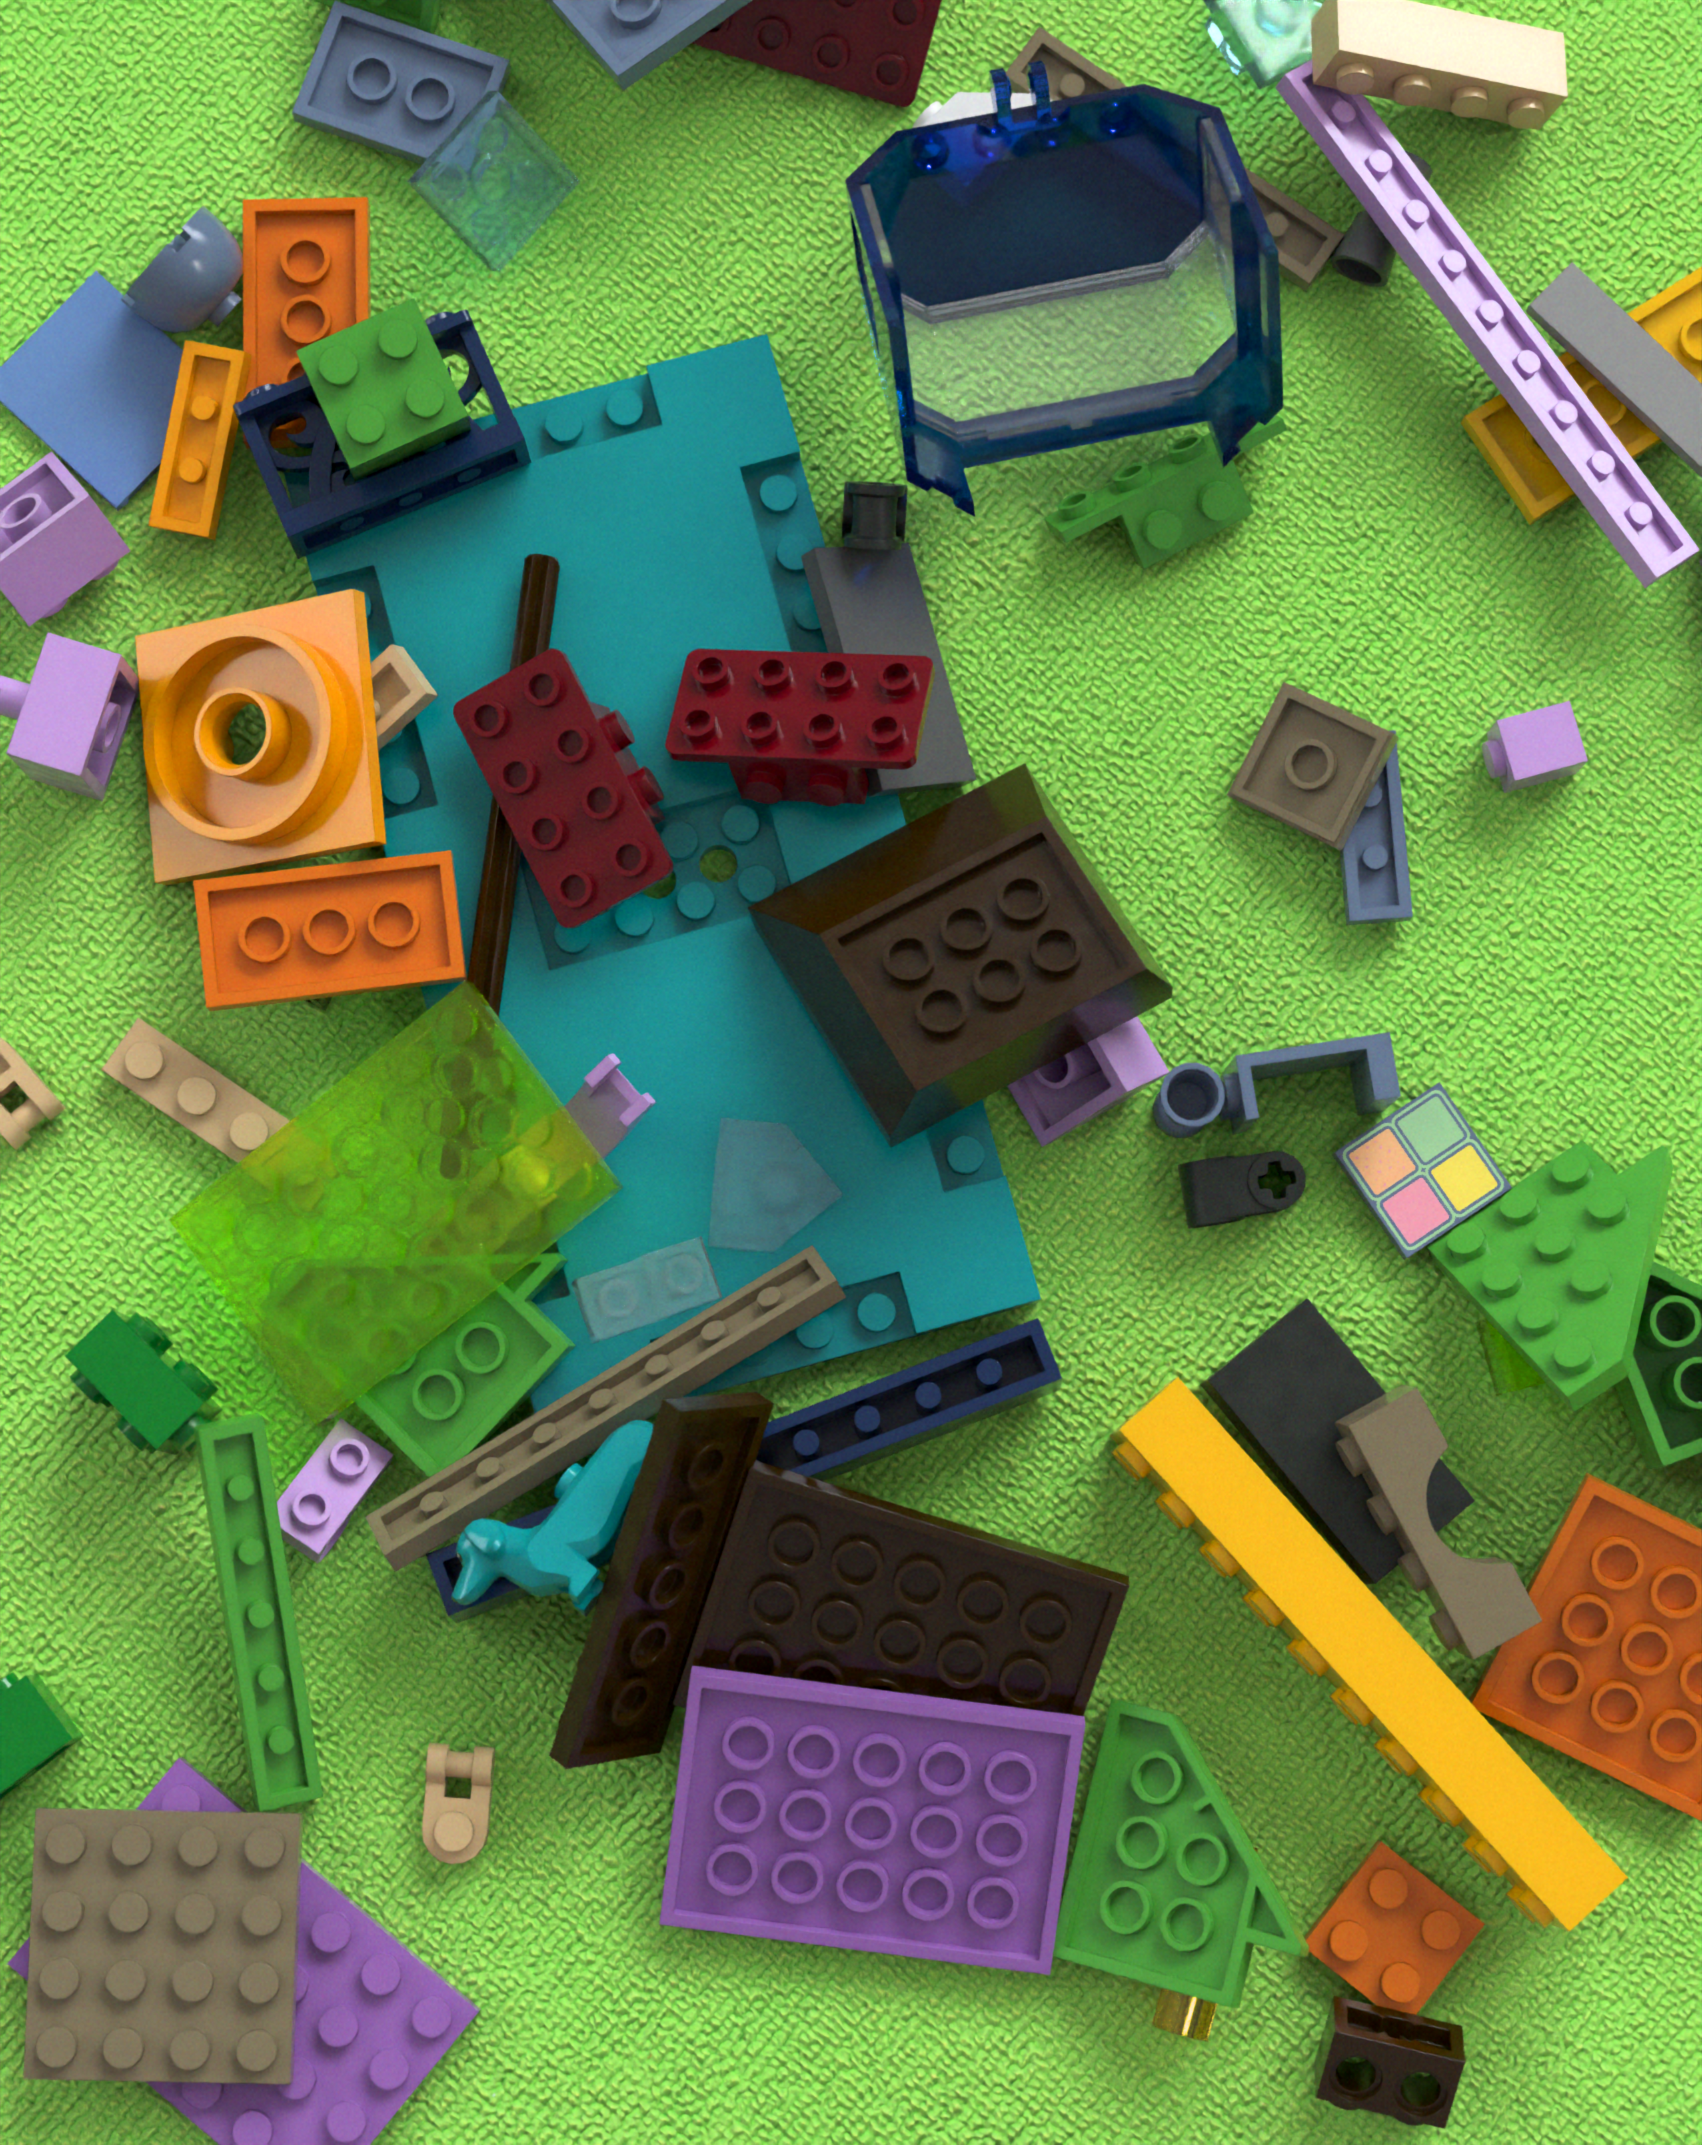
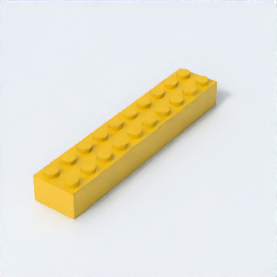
(1368, 1657)

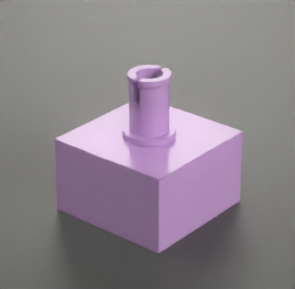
(70, 715)

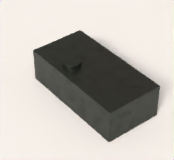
(1285, 1402)

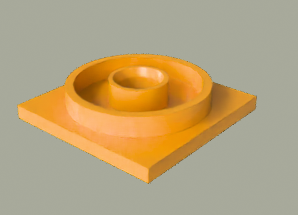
(318, 769)

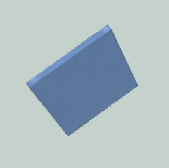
(97, 389)

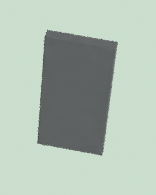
(877, 606)

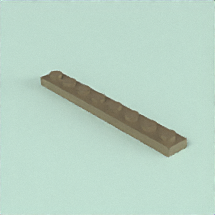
(589, 1414)

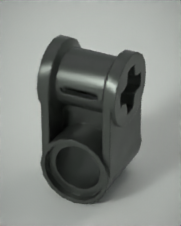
(874, 515)
(1228, 1188)

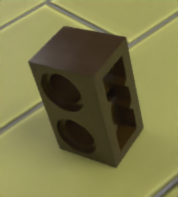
(1393, 2049)

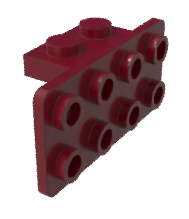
(847, 44)
(801, 719)
(567, 787)

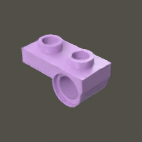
(330, 1490)

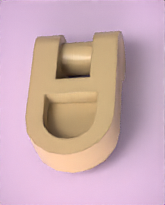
(41, 1099)
(457, 1826)

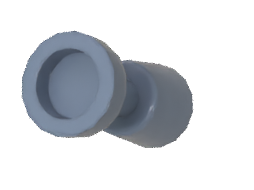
(1188, 1100)

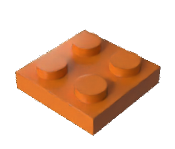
(1392, 1932)

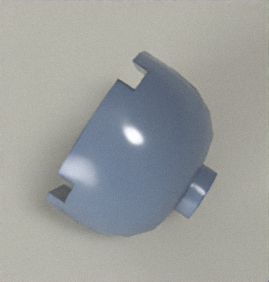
(190, 278)

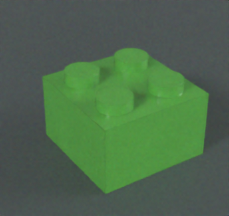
(384, 389)

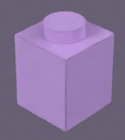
(1534, 747)

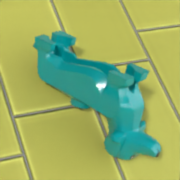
(574, 1537)

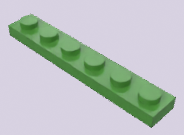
(258, 1611)

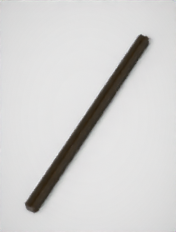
(501, 848)

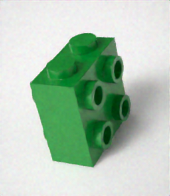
(128, 1367)

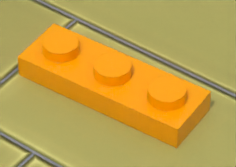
(199, 440)

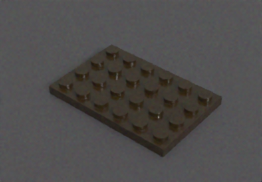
(899, 1602)

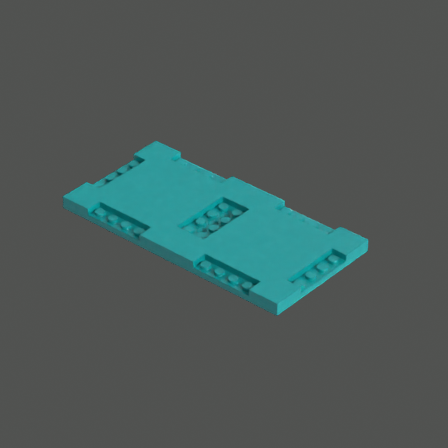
(672, 535)

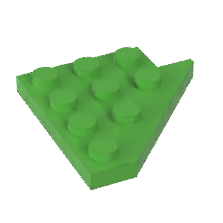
(1565, 1265)
(472, 1373)
(1165, 1870)

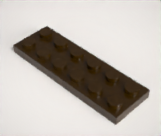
(660, 1577)

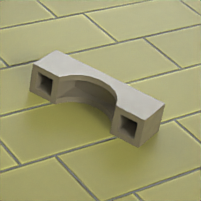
(1395, 1450)

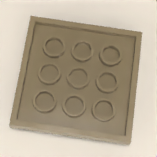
(163, 1946)

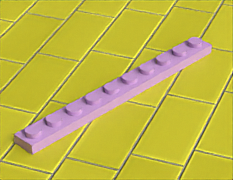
(1492, 325)

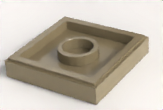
(1313, 766)

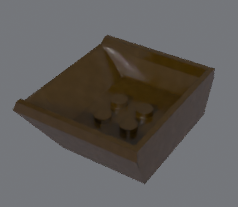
(959, 954)

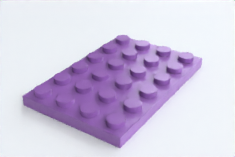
(871, 1820)
(364, 2021)

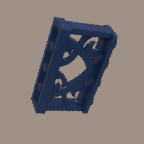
(423, 479)

